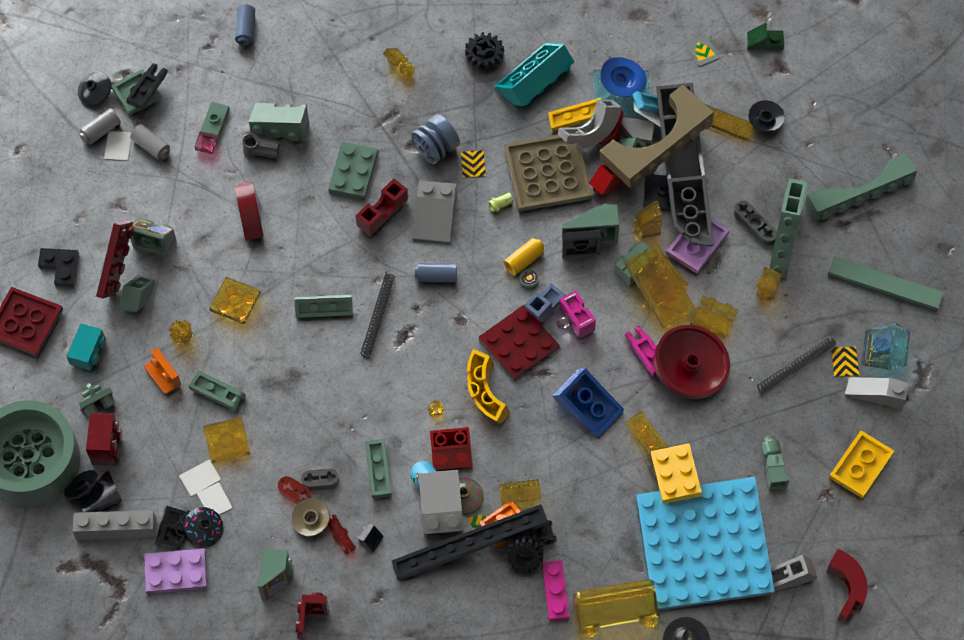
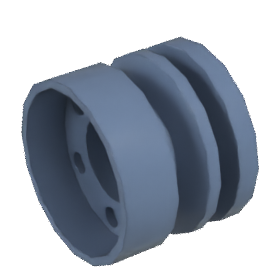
(435, 139)

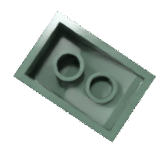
(599, 218)

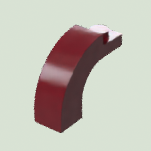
(248, 210)
(851, 573)

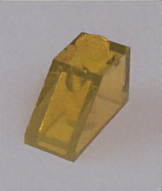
(648, 221)

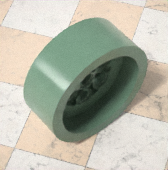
(27, 423)

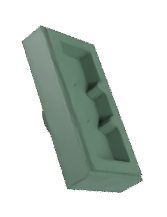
(215, 118)

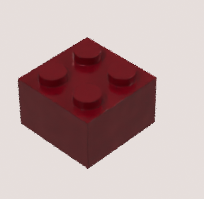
(103, 439)

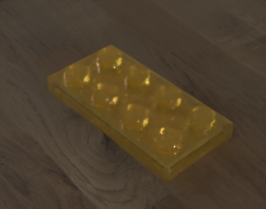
(660, 286)

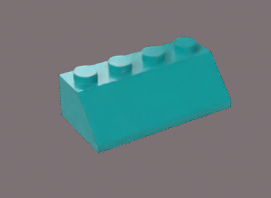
(535, 73)

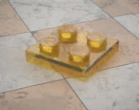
(235, 300)
(226, 440)

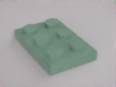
(353, 170)

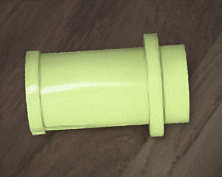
(500, 202)

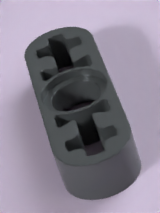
(754, 214)

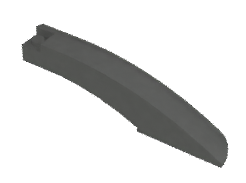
(685, 178)

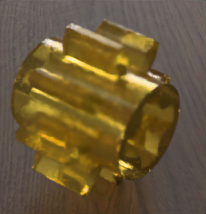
(180, 331)

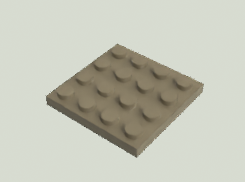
(547, 172)

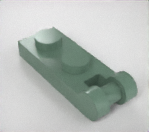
(216, 390)

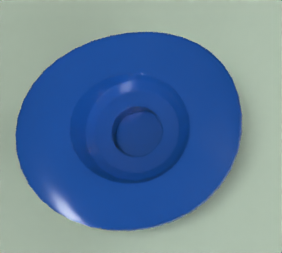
(622, 76)

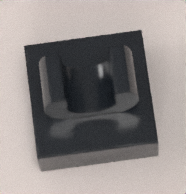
(370, 537)

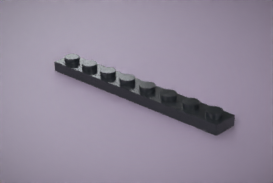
(469, 542)

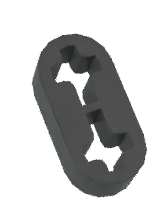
(320, 479)

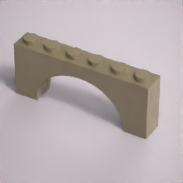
(635, 163)

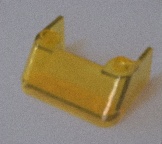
(615, 606)

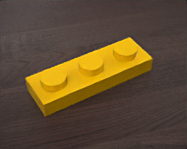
(572, 115)

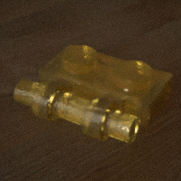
(716, 323)

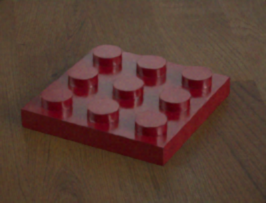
(27, 321)
(519, 342)

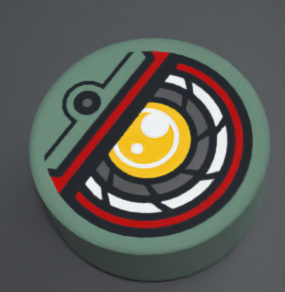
(529, 278)

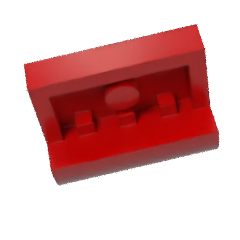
(451, 448)

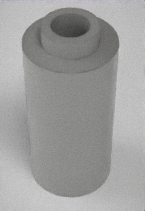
(99, 126)
(150, 142)

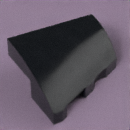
(102, 495)
(171, 528)

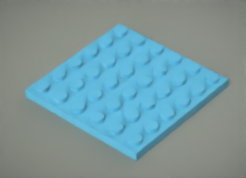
(706, 545)

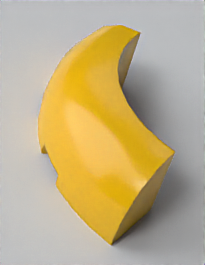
(478, 378)

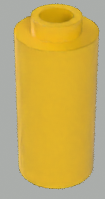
(524, 256)

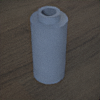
(245, 24)
(436, 272)

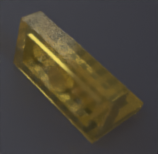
(520, 491)

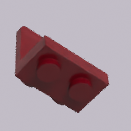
(312, 604)

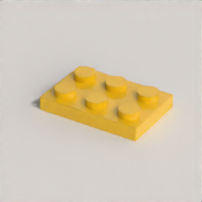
(861, 464)
(676, 473)

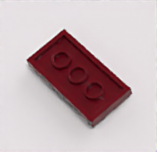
(114, 259)

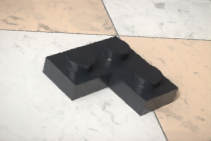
(64, 262)

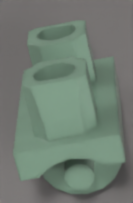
(104, 396)

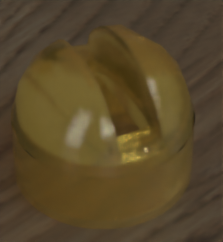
(431, 410)

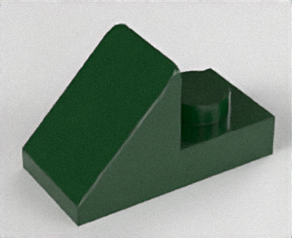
(765, 39)

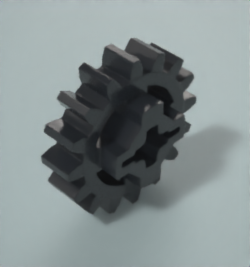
(484, 50)

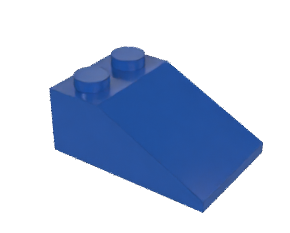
(588, 402)

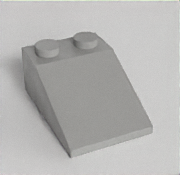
(434, 211)
(440, 502)

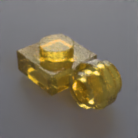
(396, 58)

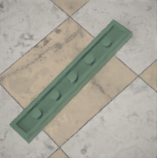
(885, 283)

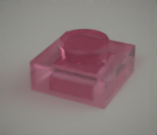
(206, 142)

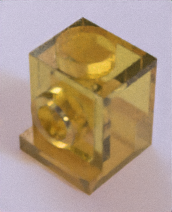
(768, 283)

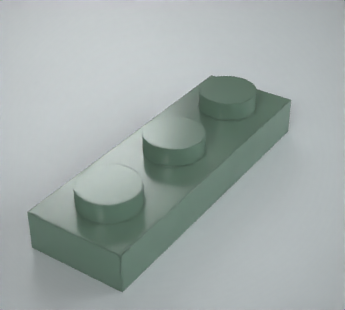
(323, 306)
(378, 468)

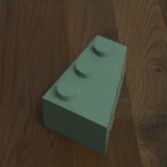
(280, 121)

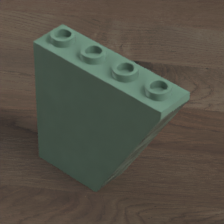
(788, 226)

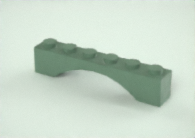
(828, 201)

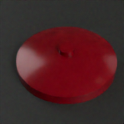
(691, 361)

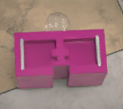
(575, 316)

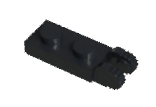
(146, 87)

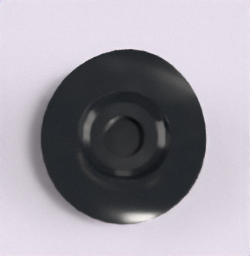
(686, 629)

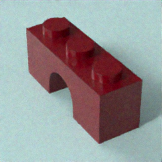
(392, 198)

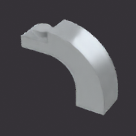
(597, 128)

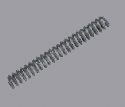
(377, 313)
(807, 359)

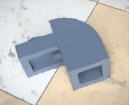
(543, 304)

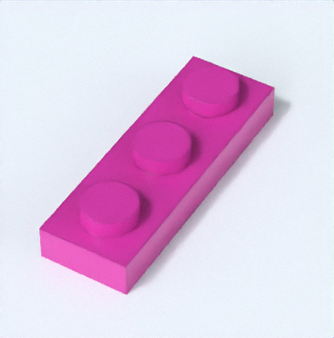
(555, 590)

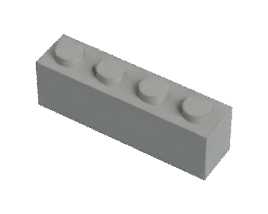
(114, 525)

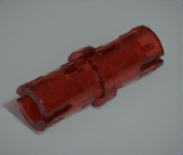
(341, 535)

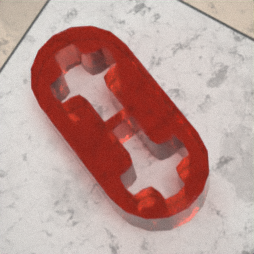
(296, 486)

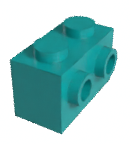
(86, 346)

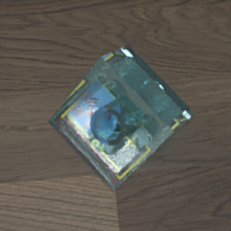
(886, 347)

